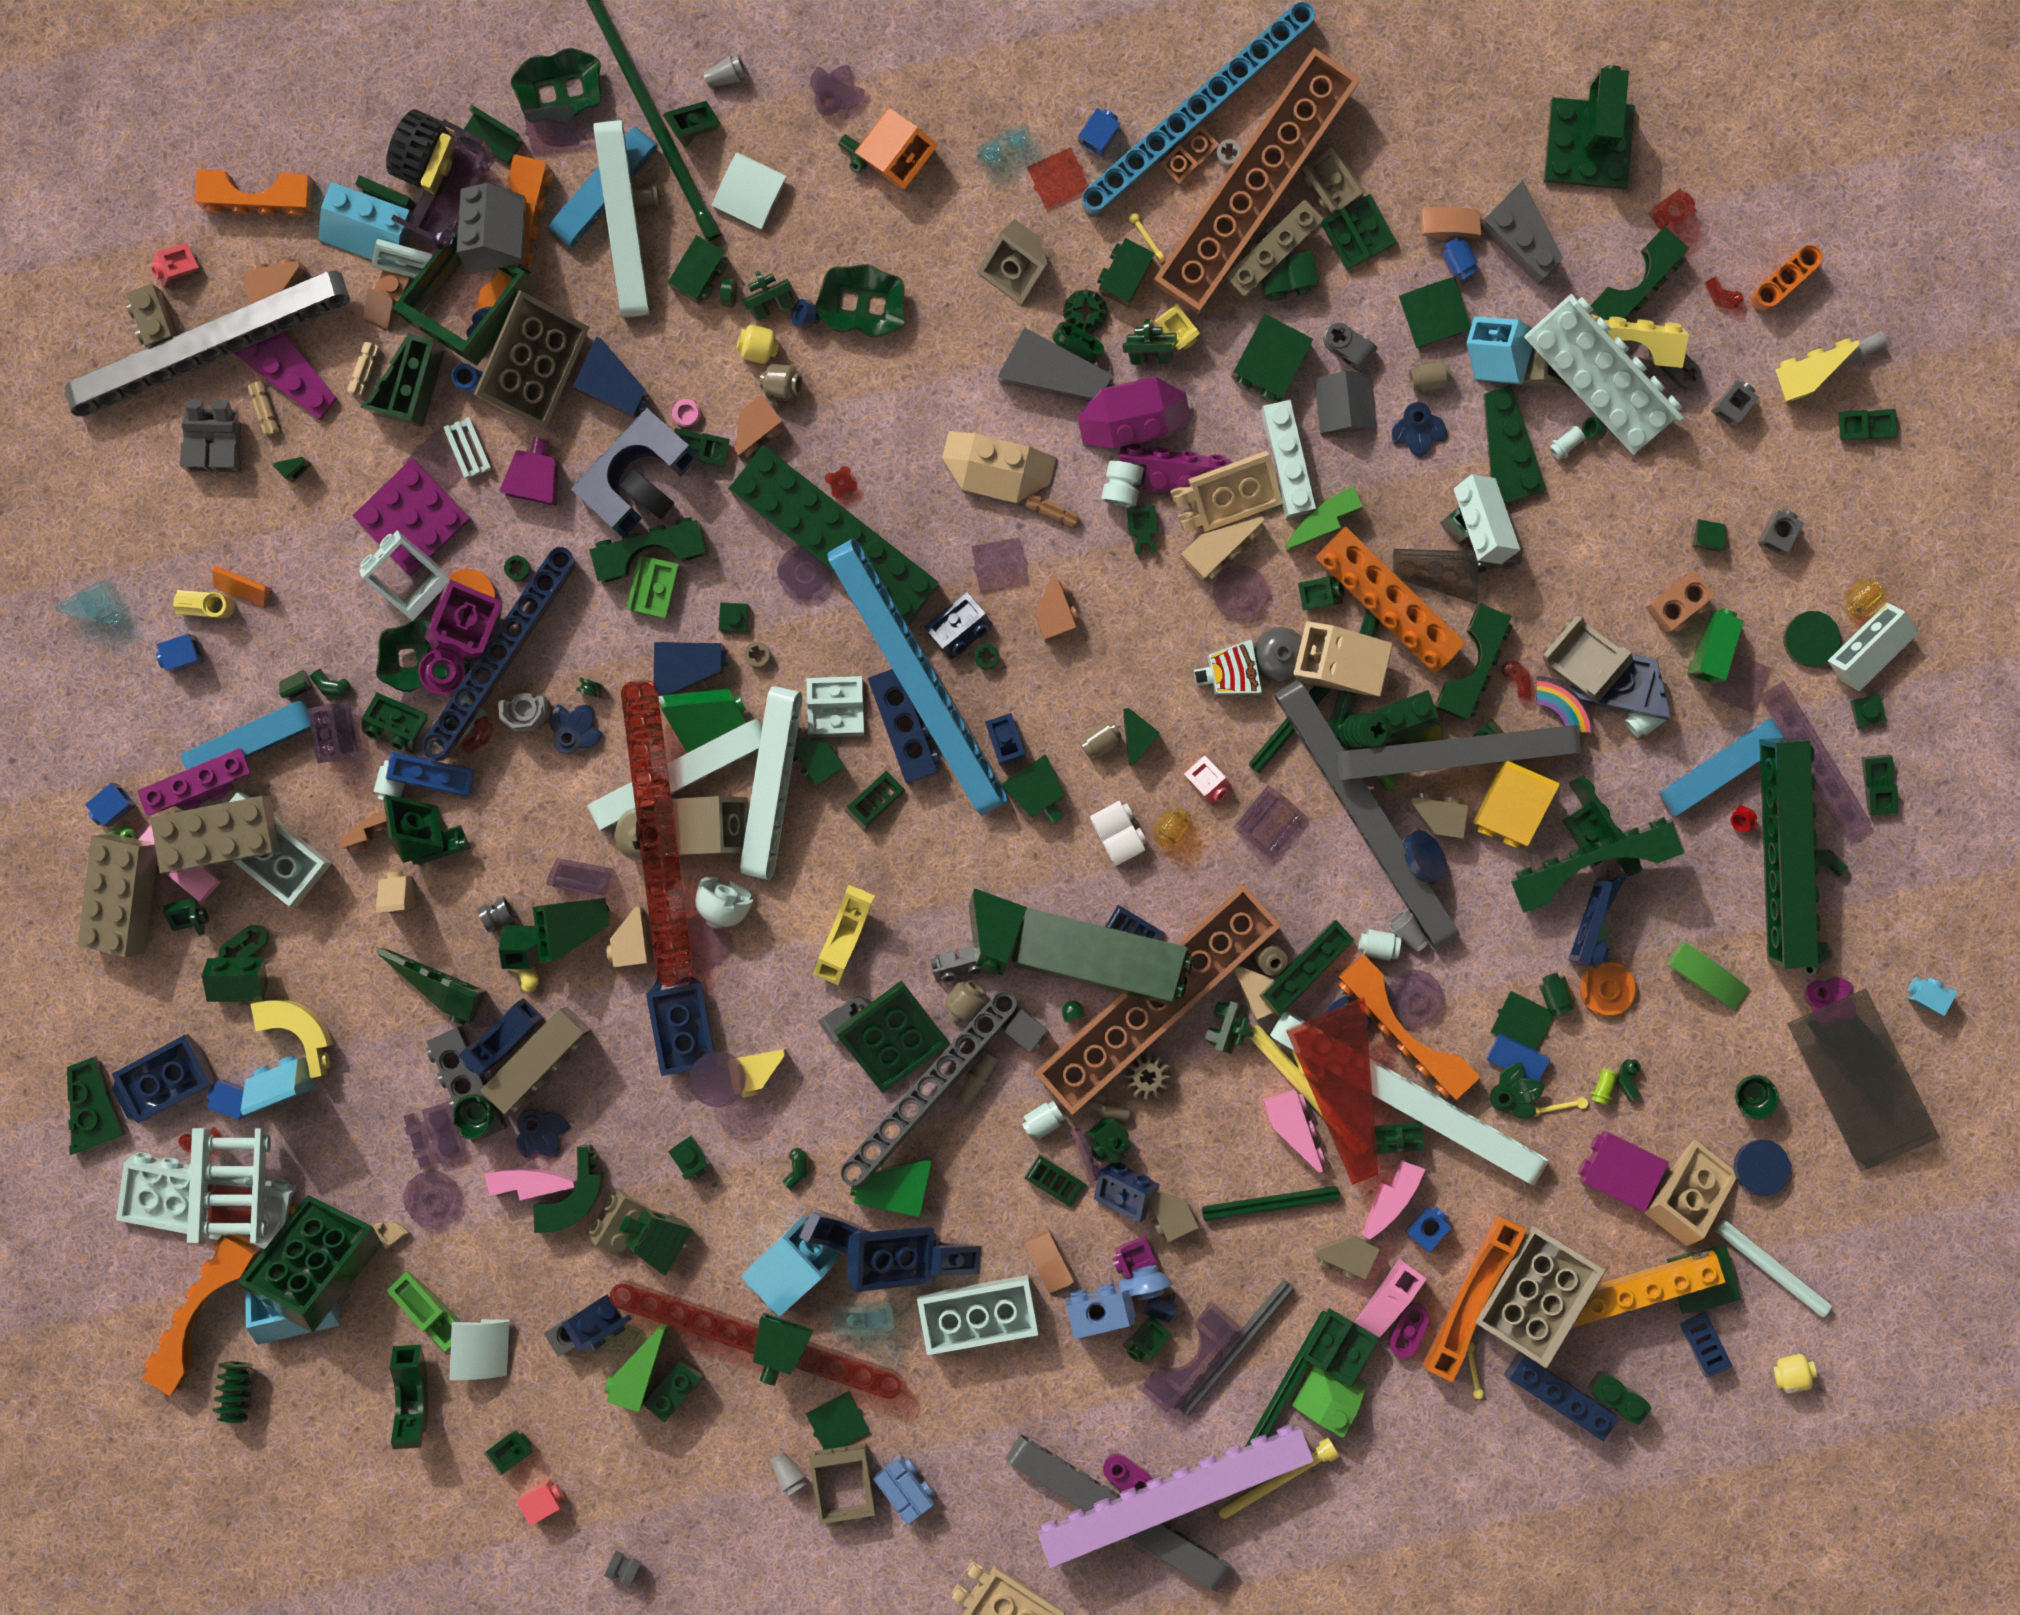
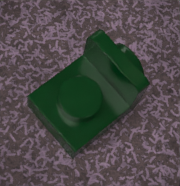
(1321, 592)
(690, 1158)
(1146, 1340)

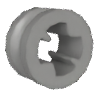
(1222, 157)

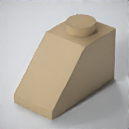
(395, 893)
(629, 942)
(1252, 986)

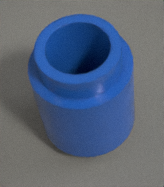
(1460, 258)

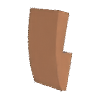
(1190, 154)
(1448, 221)
(360, 834)

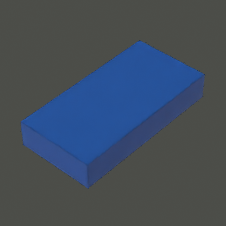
(1508, 1052)

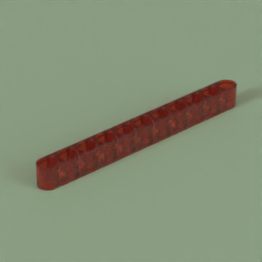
(659, 819)
(742, 1341)

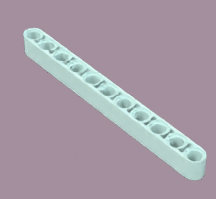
(1442, 1116)

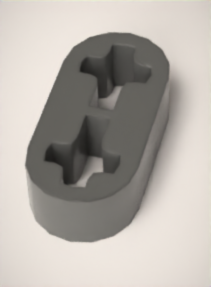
(1676, 374)

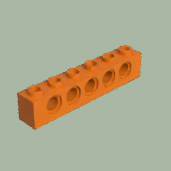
(1390, 600)

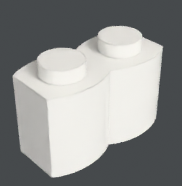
(1118, 833)

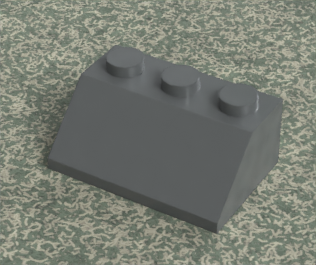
(490, 227)

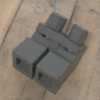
(211, 438)

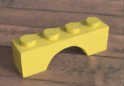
(1664, 343)

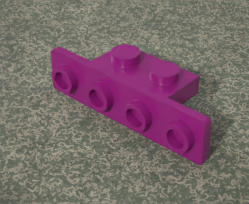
(1170, 469)
(196, 784)

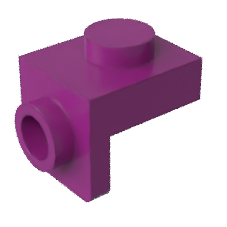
(1133, 1256)

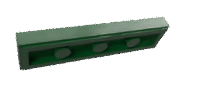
(1306, 968)

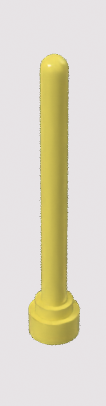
(1324, 1452)

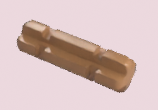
(1052, 510)

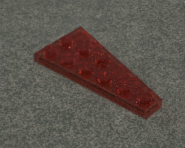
(1337, 1067)

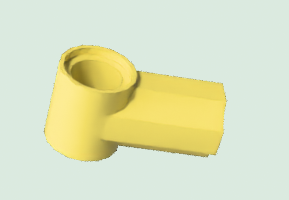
(202, 604)

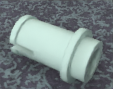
(1562, 446)

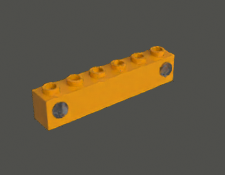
(1652, 1286)

